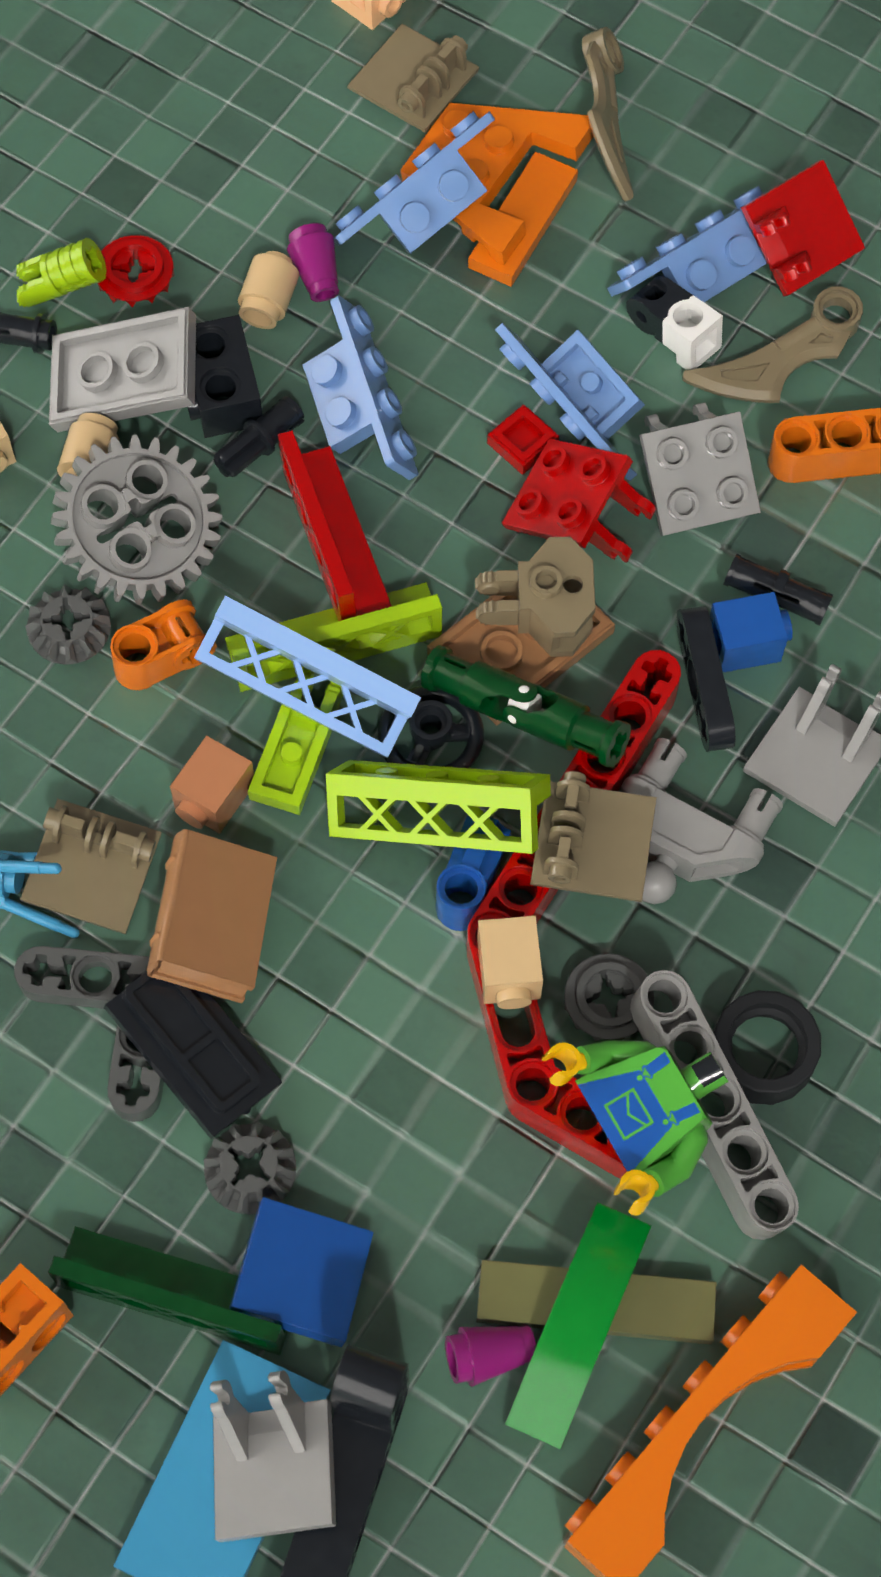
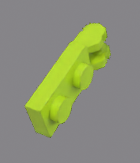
(293, 753)

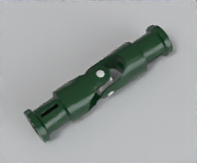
(519, 702)

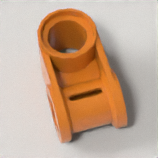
(164, 642)

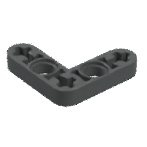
(54, 992)

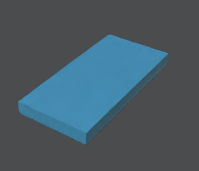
(178, 1517)

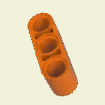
(820, 454)

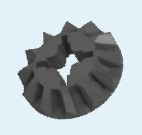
(87, 636)
(585, 985)
(247, 1140)

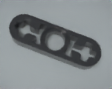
(706, 679)

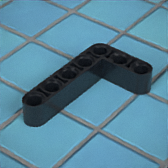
(367, 1410)

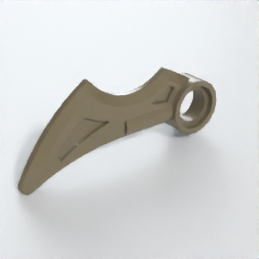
(603, 62)
(764, 371)

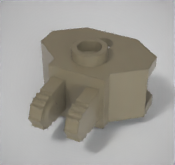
(552, 596)

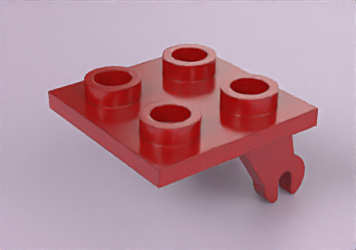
(803, 227)
(569, 493)

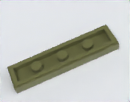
(649, 1308)

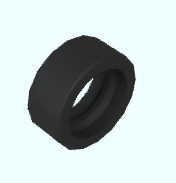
(796, 1018)

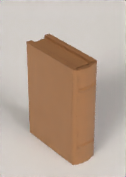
(212, 916)

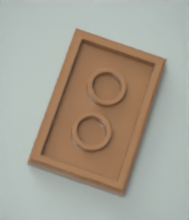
(516, 651)

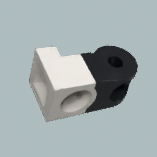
(677, 321)

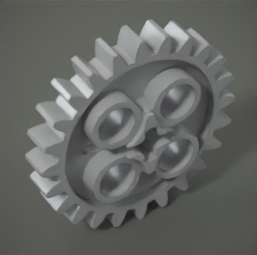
(110, 480)

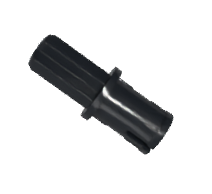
(258, 437)

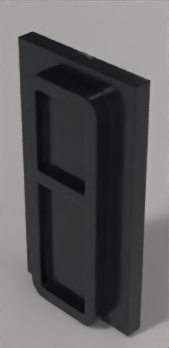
(194, 1050)

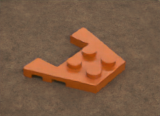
(495, 156)

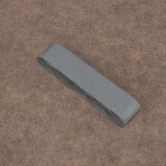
(739, 1121)

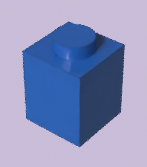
(750, 631)

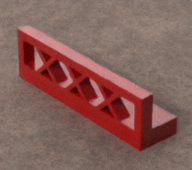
(332, 529)

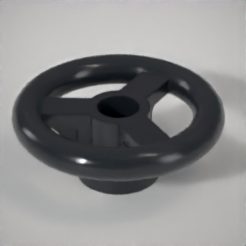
(434, 713)

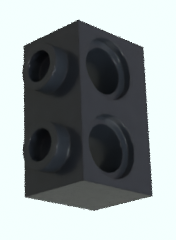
(225, 375)

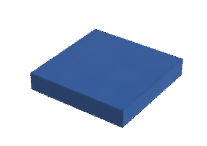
(302, 1271)

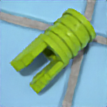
(60, 272)

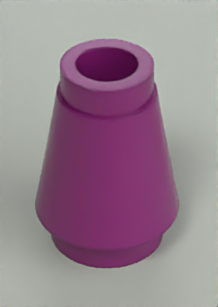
(315, 258)
(487, 1352)

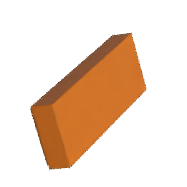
(534, 200)

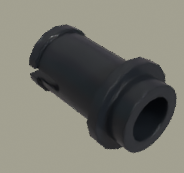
(27, 331)

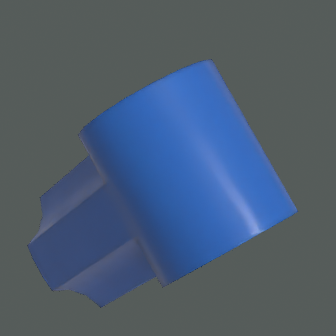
(467, 872)

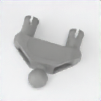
(689, 840)

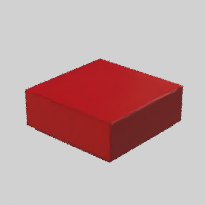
(521, 438)

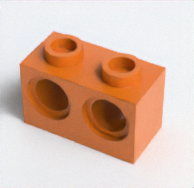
(28, 1322)

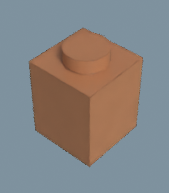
(211, 785)

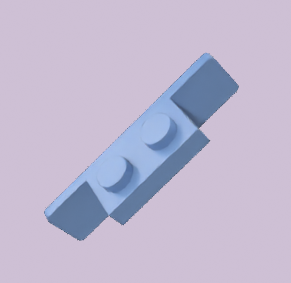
(429, 196)
(706, 261)
(581, 383)
(354, 392)

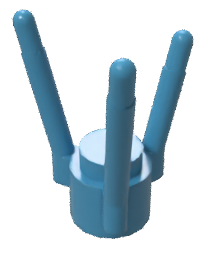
(12, 873)

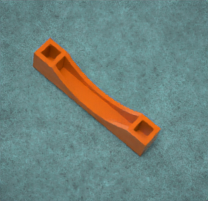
(787, 1335)

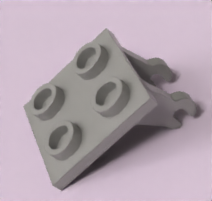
(699, 471)
(817, 752)
(272, 1464)

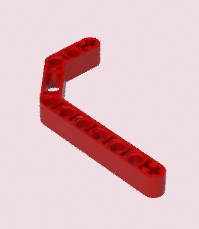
(525, 1062)

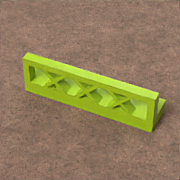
(410, 620)
(438, 785)

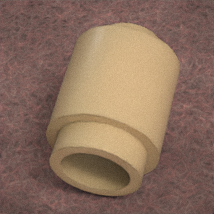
(267, 289)
(82, 434)

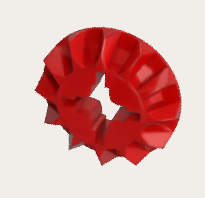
(155, 265)

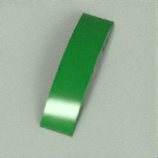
(578, 1325)

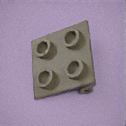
(415, 76)
(593, 840)
(100, 862)

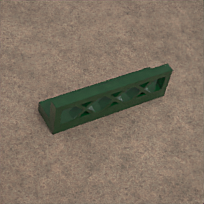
(160, 1287)

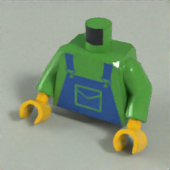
(644, 1108)

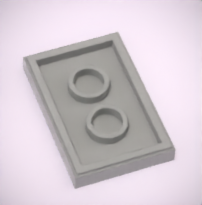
(124, 368)

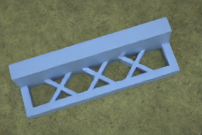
(316, 659)

